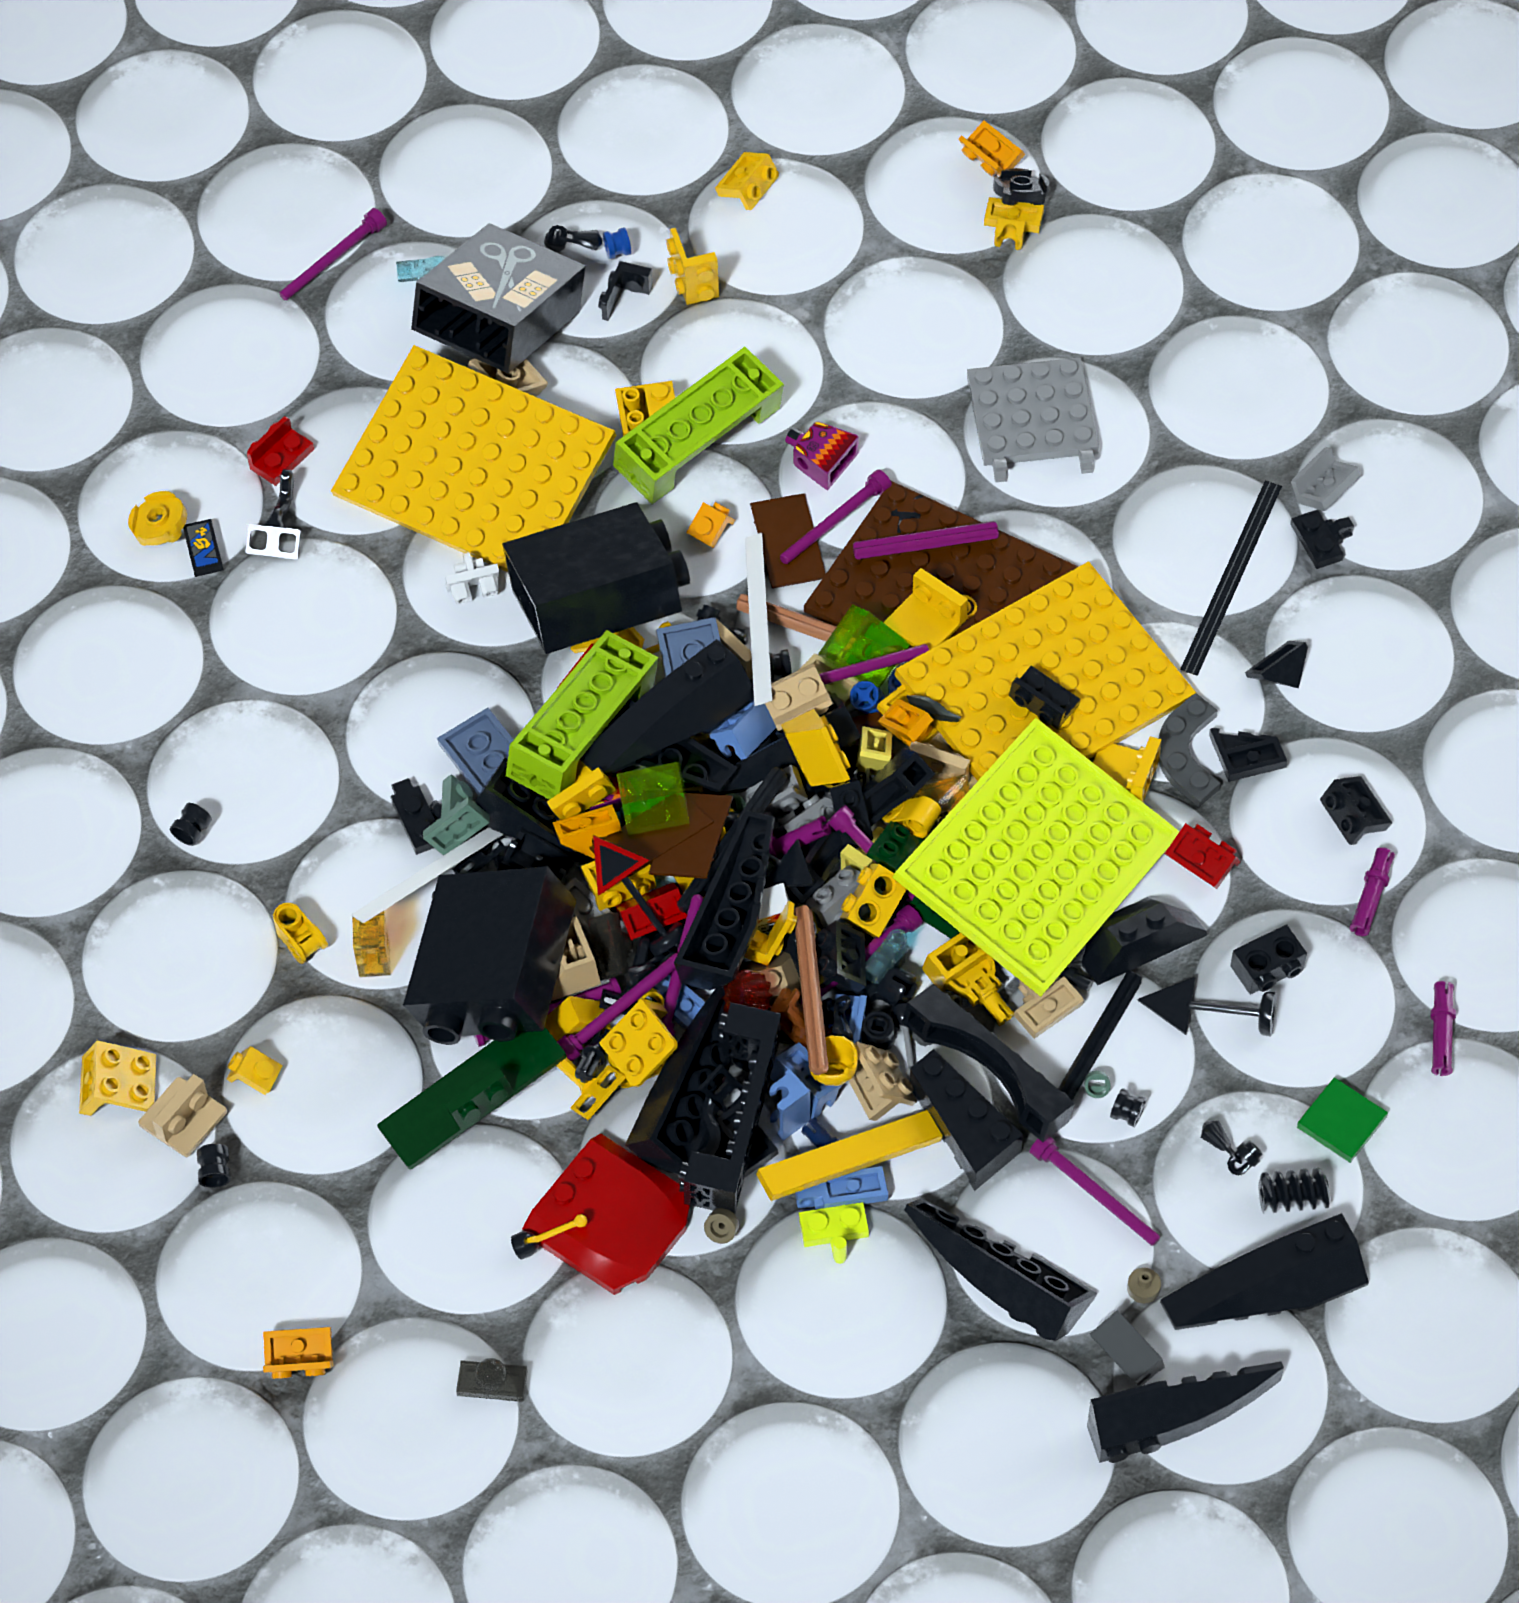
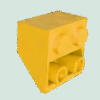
(641, 402)
(815, 749)

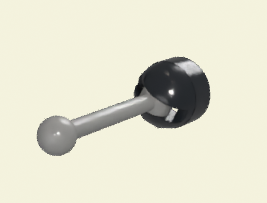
(897, 1014)

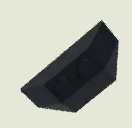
(1137, 937)

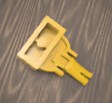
(969, 973)

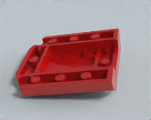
(630, 1214)

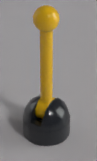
(527, 1243)

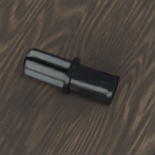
(592, 1058)

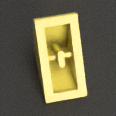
(873, 750)

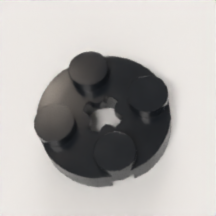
(1019, 186)

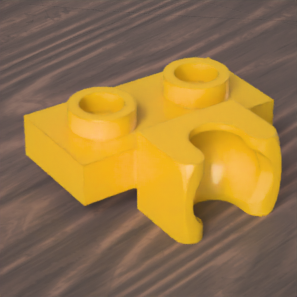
(1012, 220)

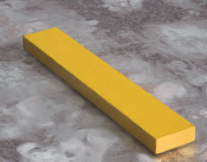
(848, 1155)

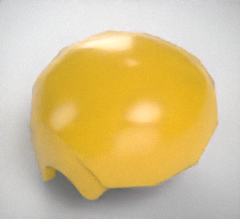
(841, 1061)

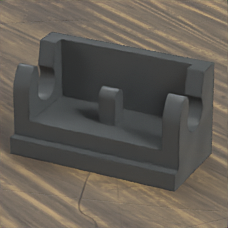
(1128, 1349)

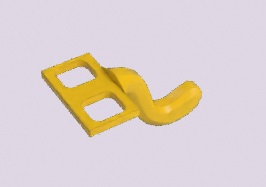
(591, 1088)

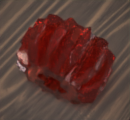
(748, 989)

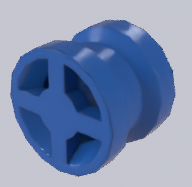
(616, 243)
(862, 693)

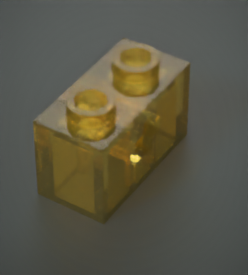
(372, 946)

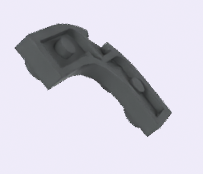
(1175, 754)

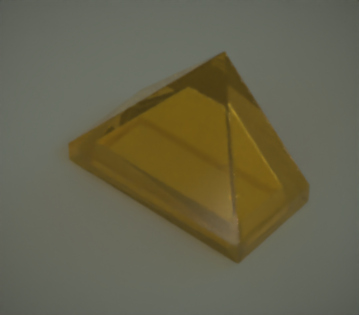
(946, 792)

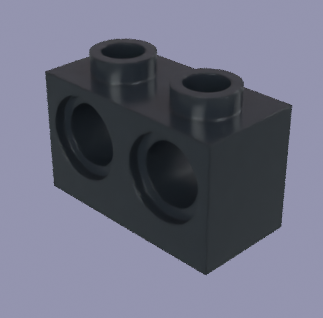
(1264, 954)

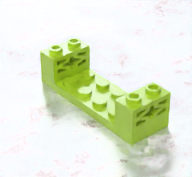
(695, 421)
(577, 712)

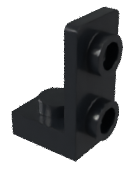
(628, 277)
(851, 795)

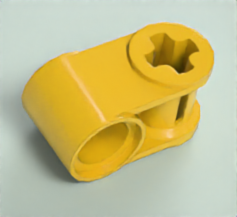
(916, 815)
(300, 936)

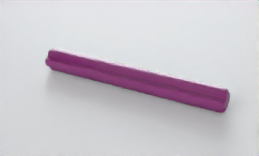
(925, 540)

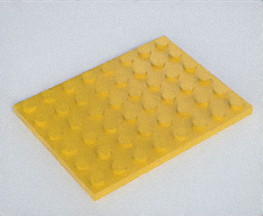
(470, 458)
(1072, 634)

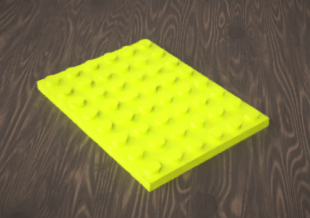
(1036, 856)

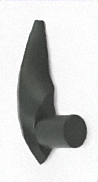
(933, 708)

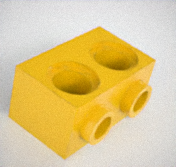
(880, 905)

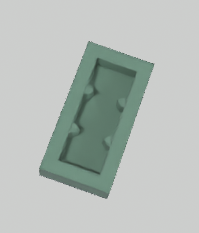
(458, 819)

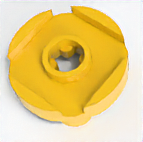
(164, 530)

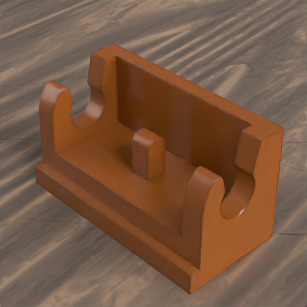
(792, 1016)

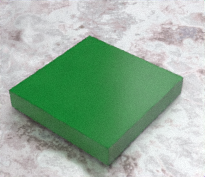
(1342, 1120)

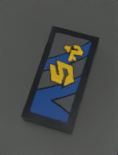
(203, 547)

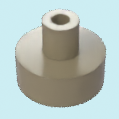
(721, 1226)
(1144, 1285)

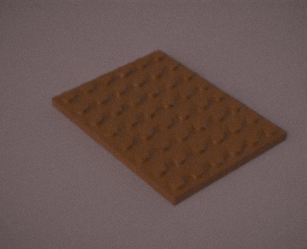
(987, 570)

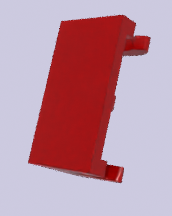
(662, 902)

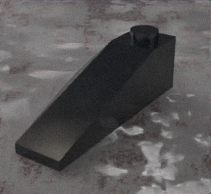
(518, 807)

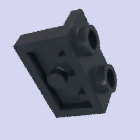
(1043, 697)
(1354, 808)
(841, 956)

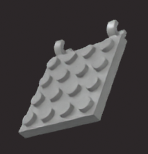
(1032, 413)

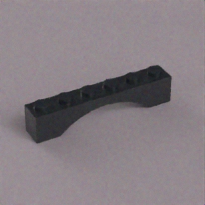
(883, 793)
(943, 1022)

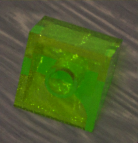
(862, 638)
(653, 798)

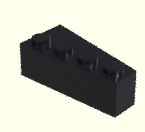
(969, 1123)

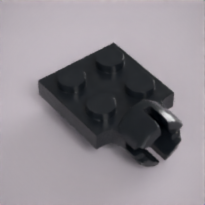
(893, 987)

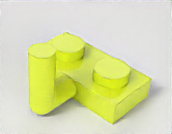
(834, 1226)

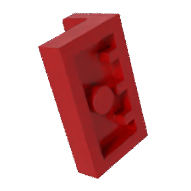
(278, 450)
(1201, 855)

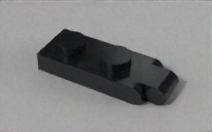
(412, 813)

